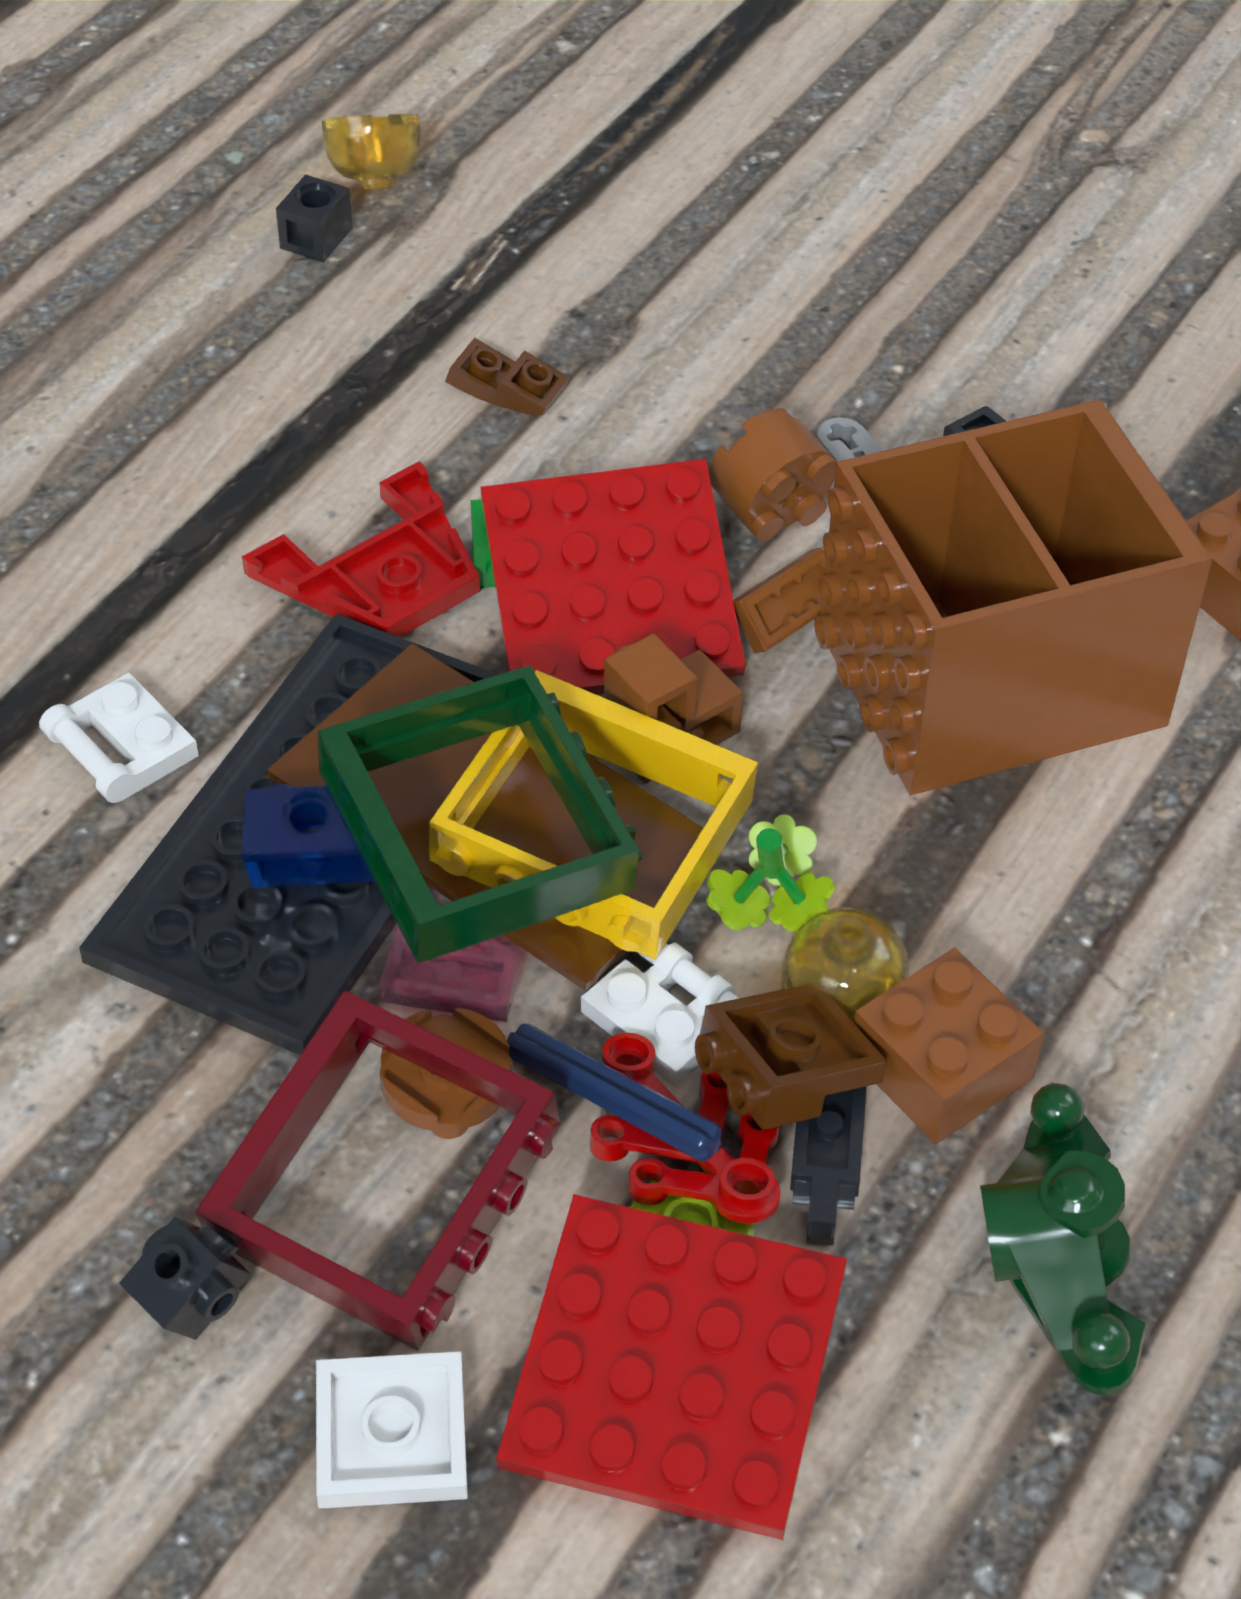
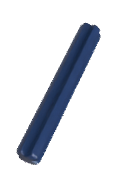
(615, 1092)

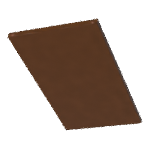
(522, 814)

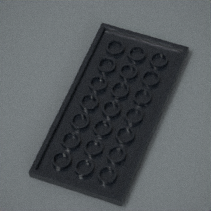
(190, 914)

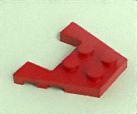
(387, 580)

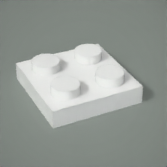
(390, 1430)

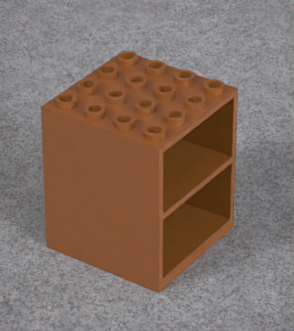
(1007, 594)

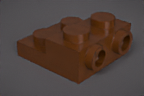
(785, 1053)

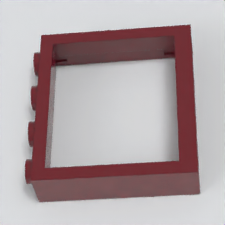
(295, 1111)

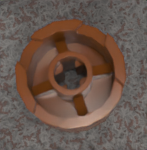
(774, 474)

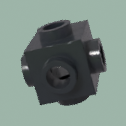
(186, 1276)

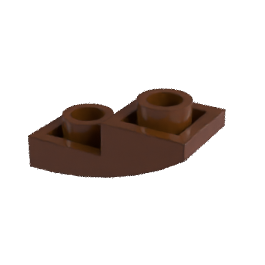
(519, 386)

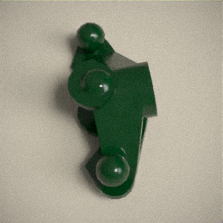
(1062, 1241)

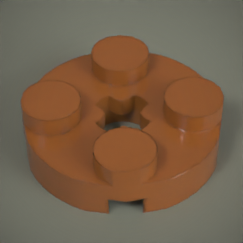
(431, 1100)

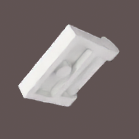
(132, 726)

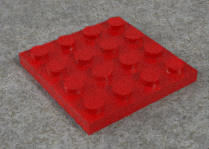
(608, 563)
(674, 1366)

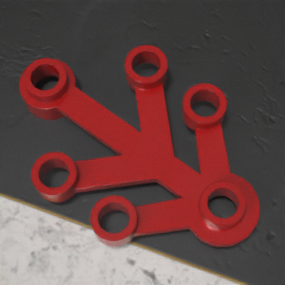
(738, 1188)

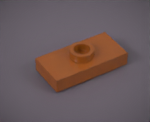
(782, 602)

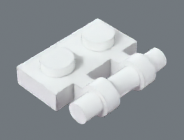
(642, 1005)

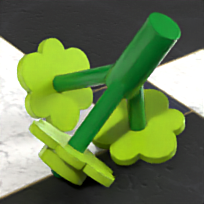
(778, 855)

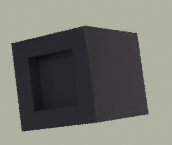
(314, 218)

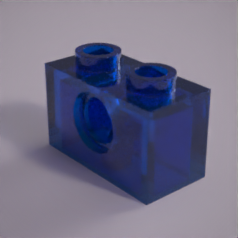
(280, 851)

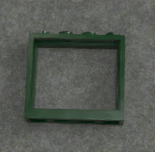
(446, 719)

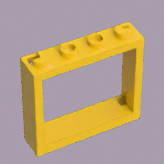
(627, 741)

